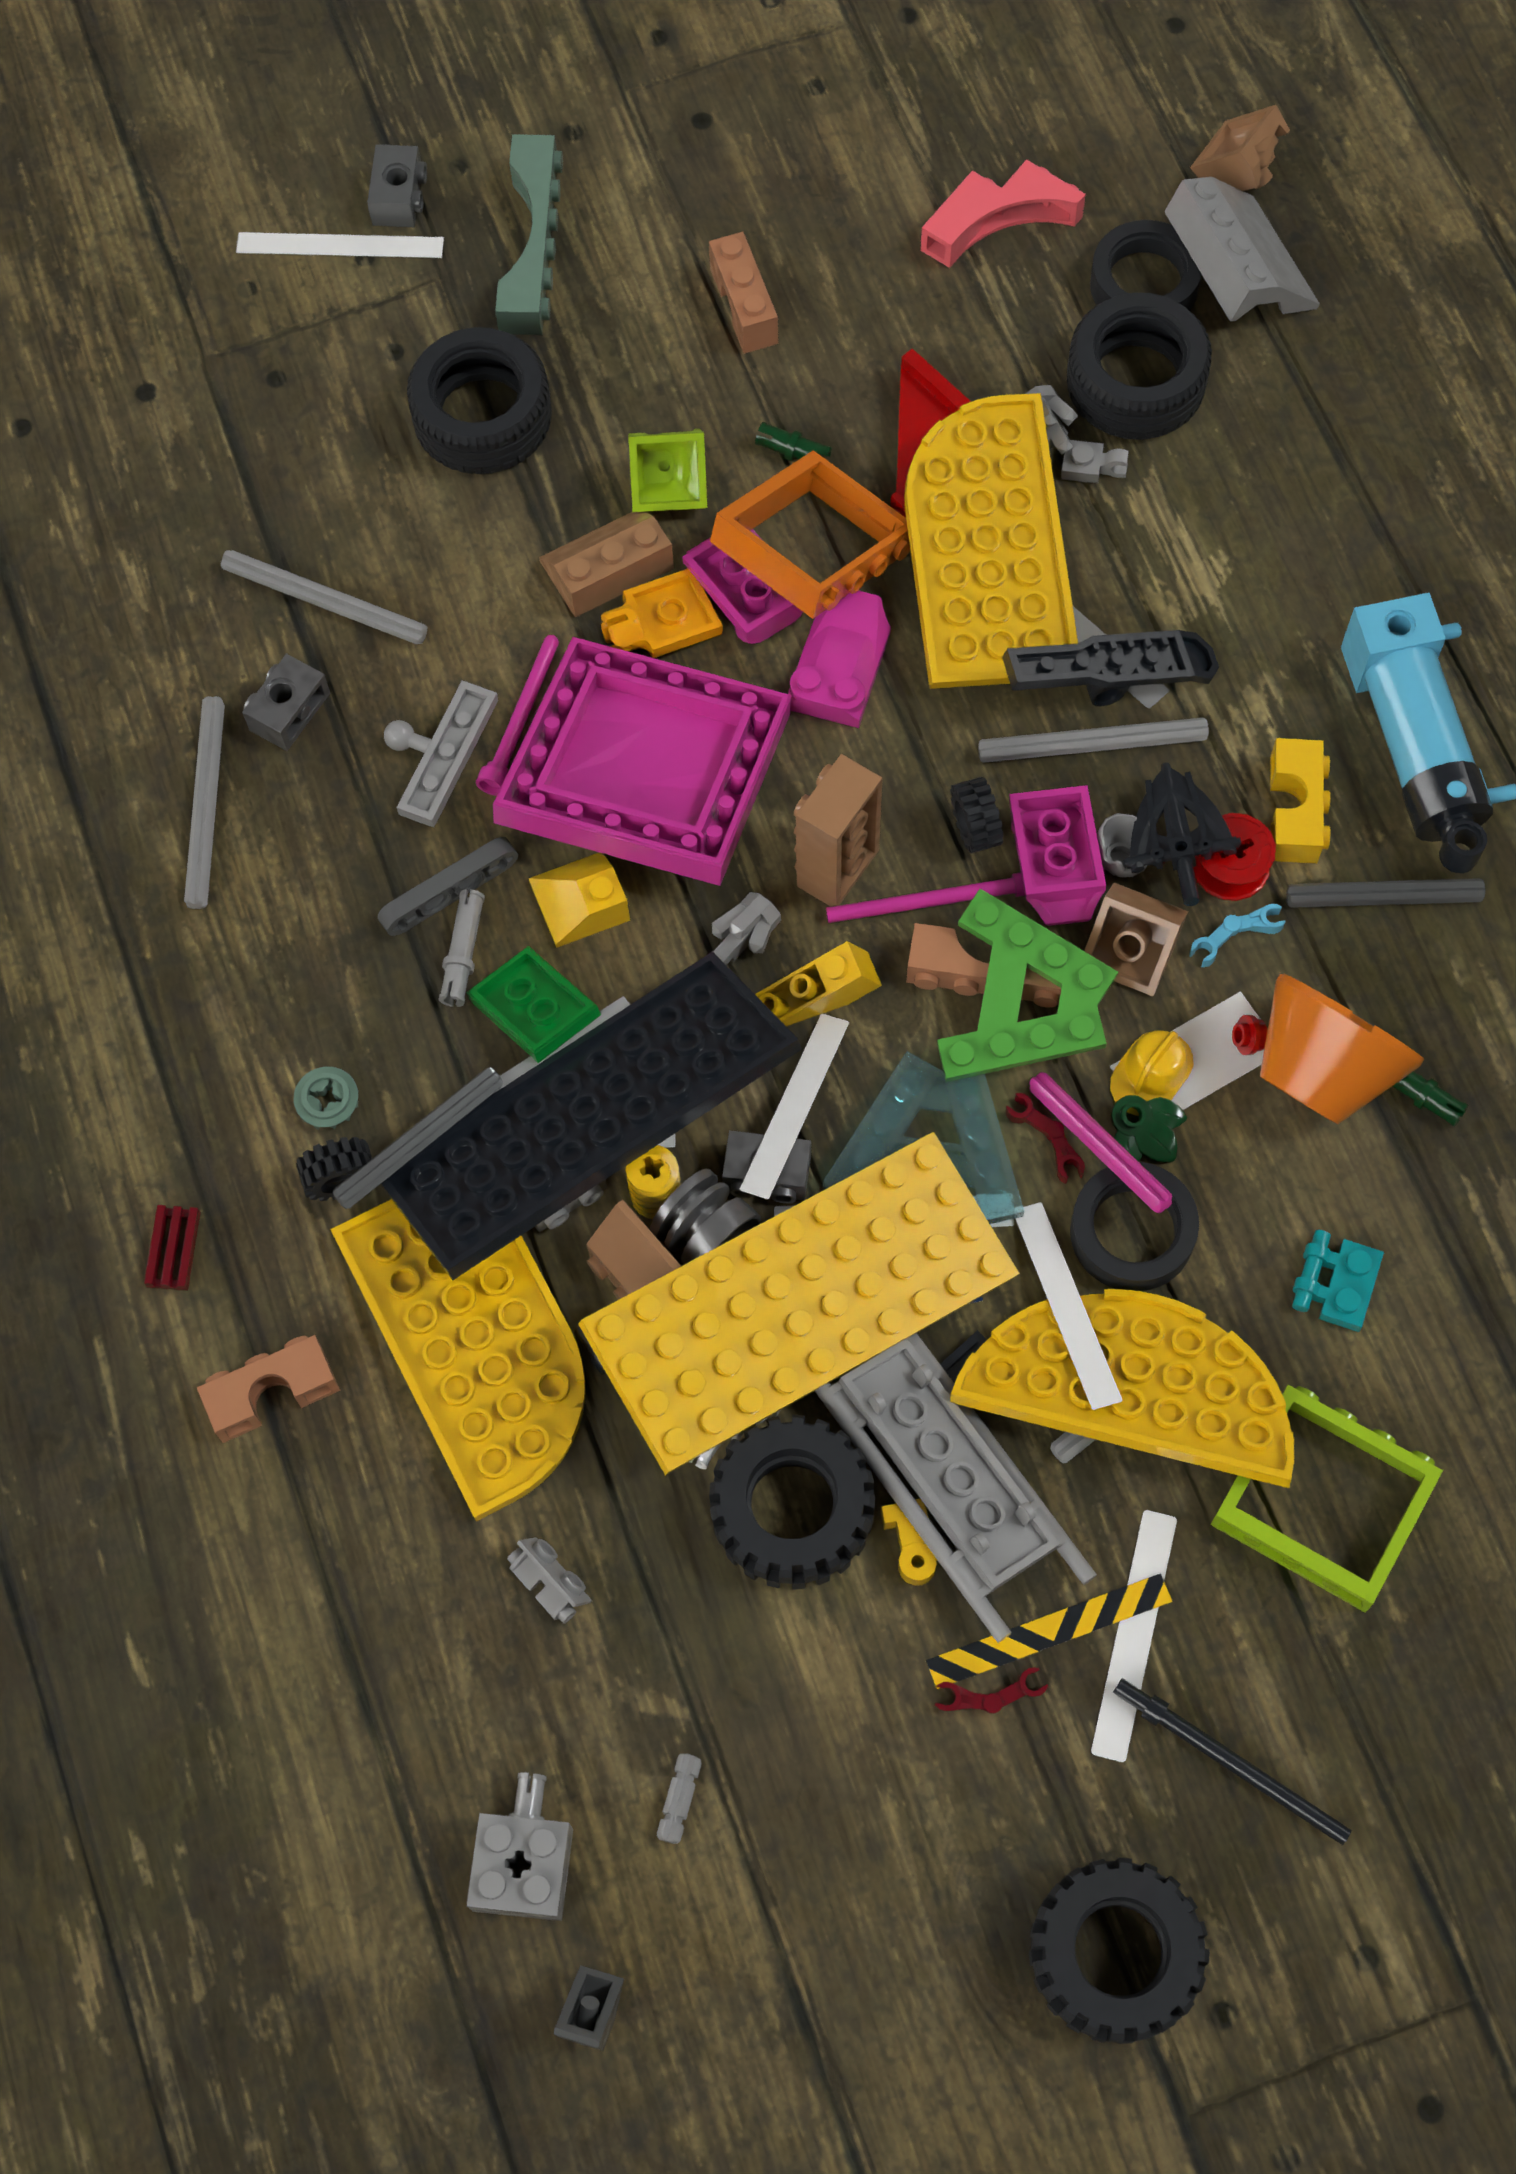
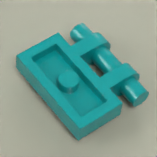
(1350, 1284)

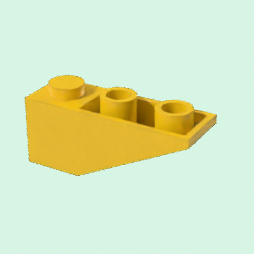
(822, 985)

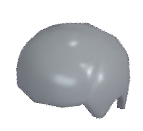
(1115, 843)

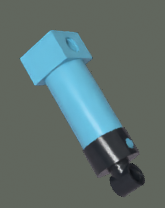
(1395, 656)

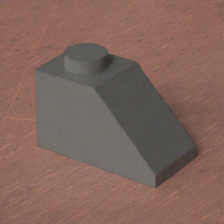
(590, 2008)

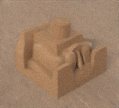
(1243, 149)

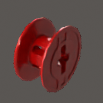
(1243, 877)

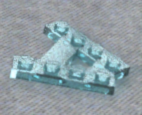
(978, 1158)

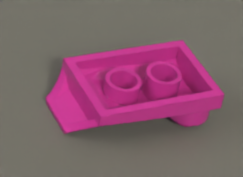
(743, 597)
(841, 660)
(1058, 853)

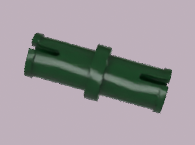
(788, 443)
(1428, 1095)

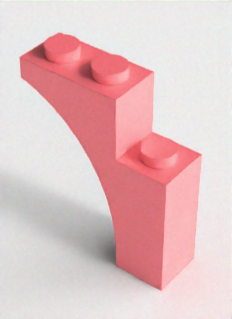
(983, 207)

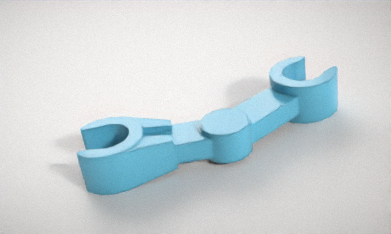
(1234, 924)

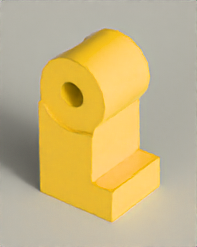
(916, 1560)

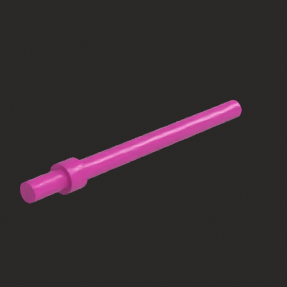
(925, 899)

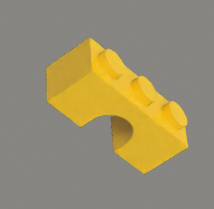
(1300, 769)

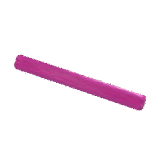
(1101, 1142)

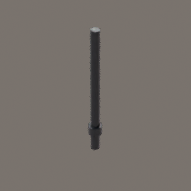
(1156, 1711)

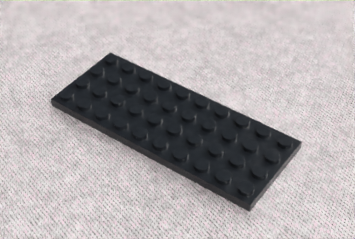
(588, 1113)

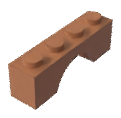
(941, 962)

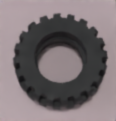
(796, 1446)
(1180, 1937)

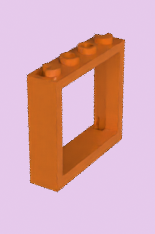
(842, 493)

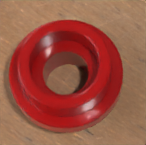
(1249, 1034)

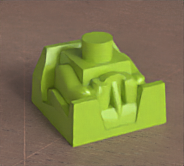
(668, 471)

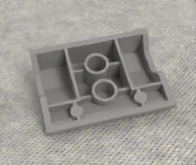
(1236, 248)

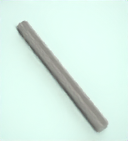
(324, 597)
(1093, 739)
(204, 803)

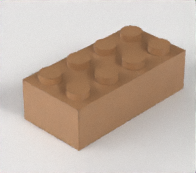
(837, 830)

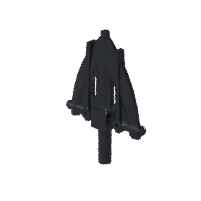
(1170, 795)

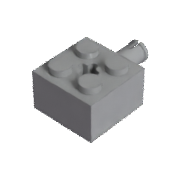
(504, 1840)

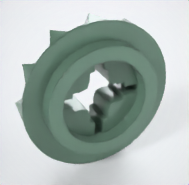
(317, 1084)

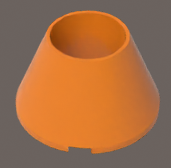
(1328, 1053)

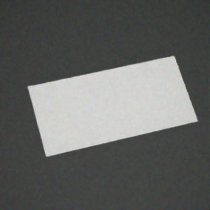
(1214, 1053)

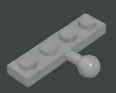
(443, 754)

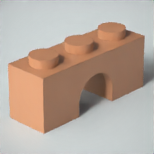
(741, 281)
(233, 1396)

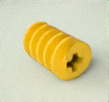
(652, 1180)

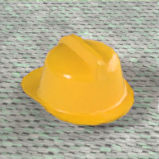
(1152, 1067)

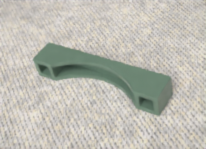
(522, 291)

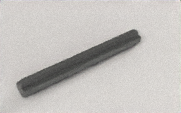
(1385, 892)
(417, 1138)

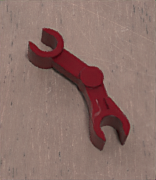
(1054, 1133)
(992, 1702)

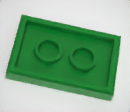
(533, 1004)

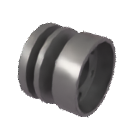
(700, 1217)

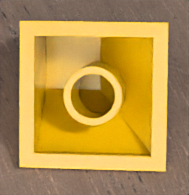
(580, 899)

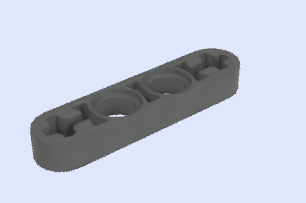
(446, 886)

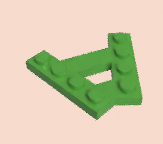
(1016, 946)

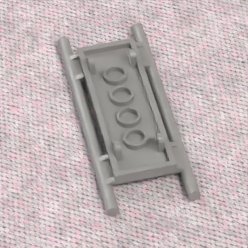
(954, 1471)

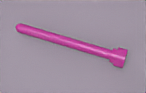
(494, 773)

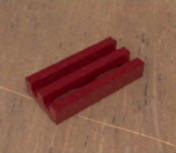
(176, 1214)

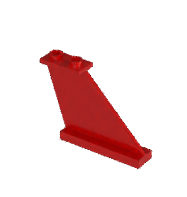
(923, 402)

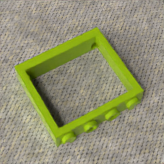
(1306, 1561)

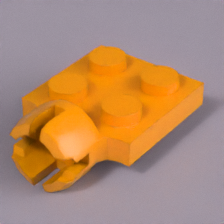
(662, 616)

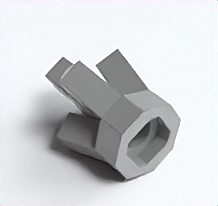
(1054, 410)
(745, 925)

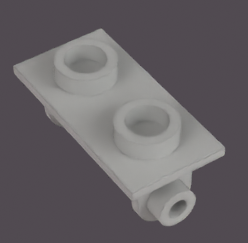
(562, 1588)

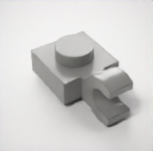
(1087, 461)

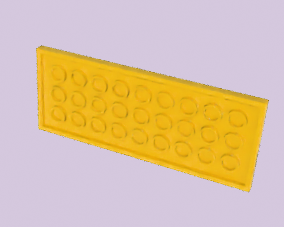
(797, 1301)

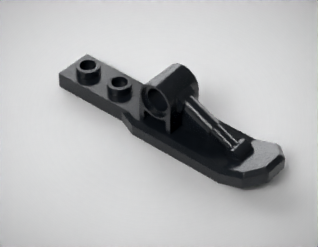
(1113, 663)

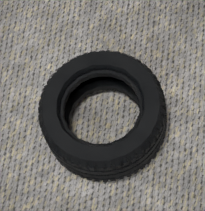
(1141, 322)
(478, 356)

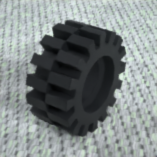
(976, 814)
(331, 1165)

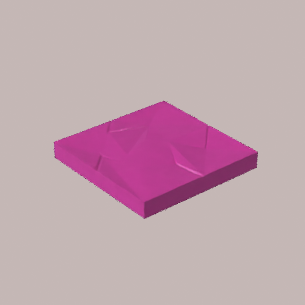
(643, 760)

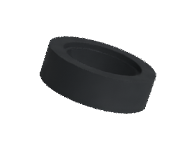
(1143, 237)
(1121, 1273)

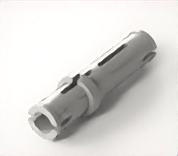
(459, 962)

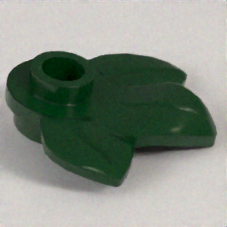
(1152, 1132)

